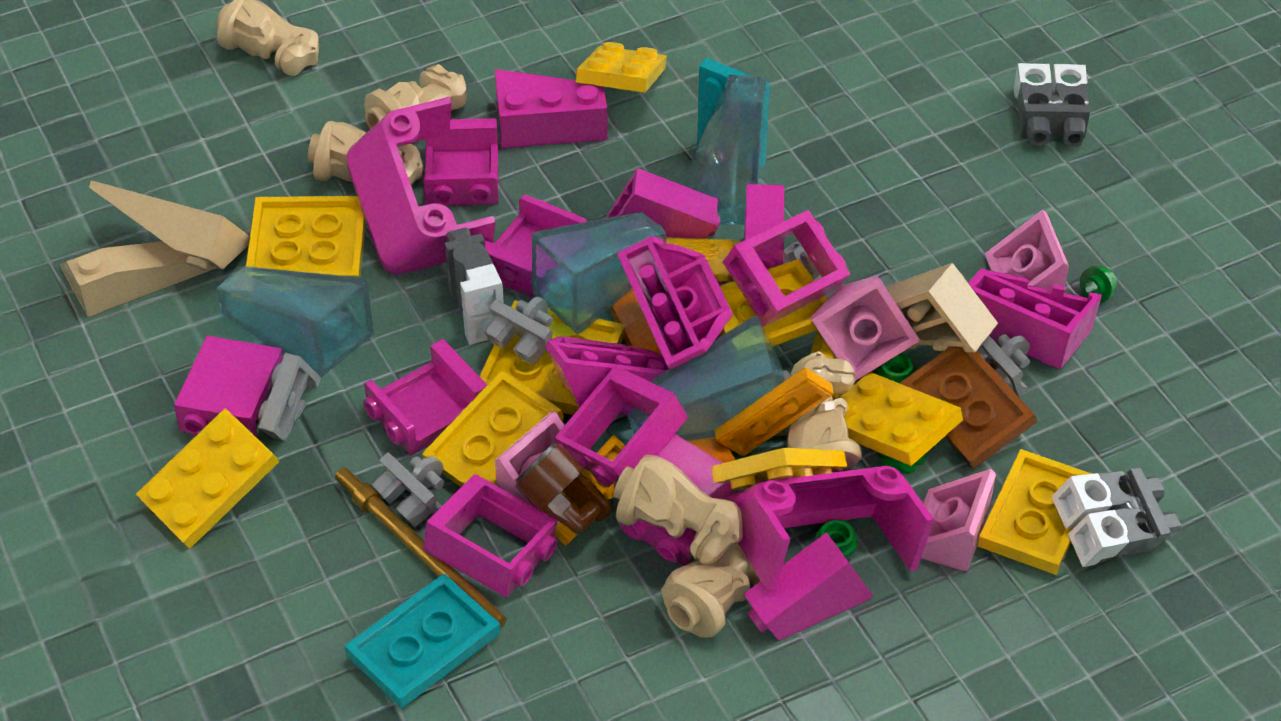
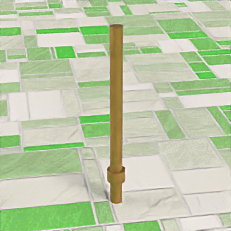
(369, 500)

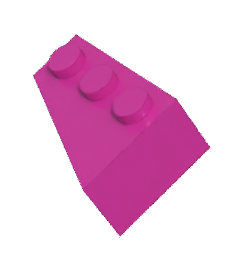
(548, 110)
(1046, 318)

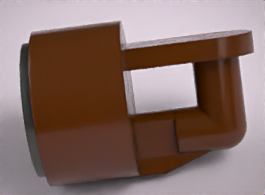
(558, 472)

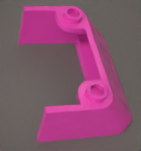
(401, 231)
(824, 498)

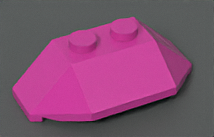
(676, 297)
(587, 362)

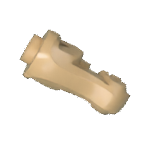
(261, 31)
(434, 85)
(330, 151)
(825, 424)
(669, 499)
(702, 594)

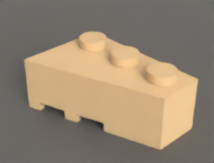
(943, 309)

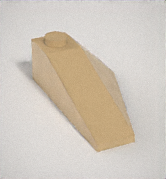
(194, 233)
(124, 274)

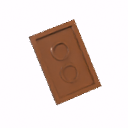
(988, 406)

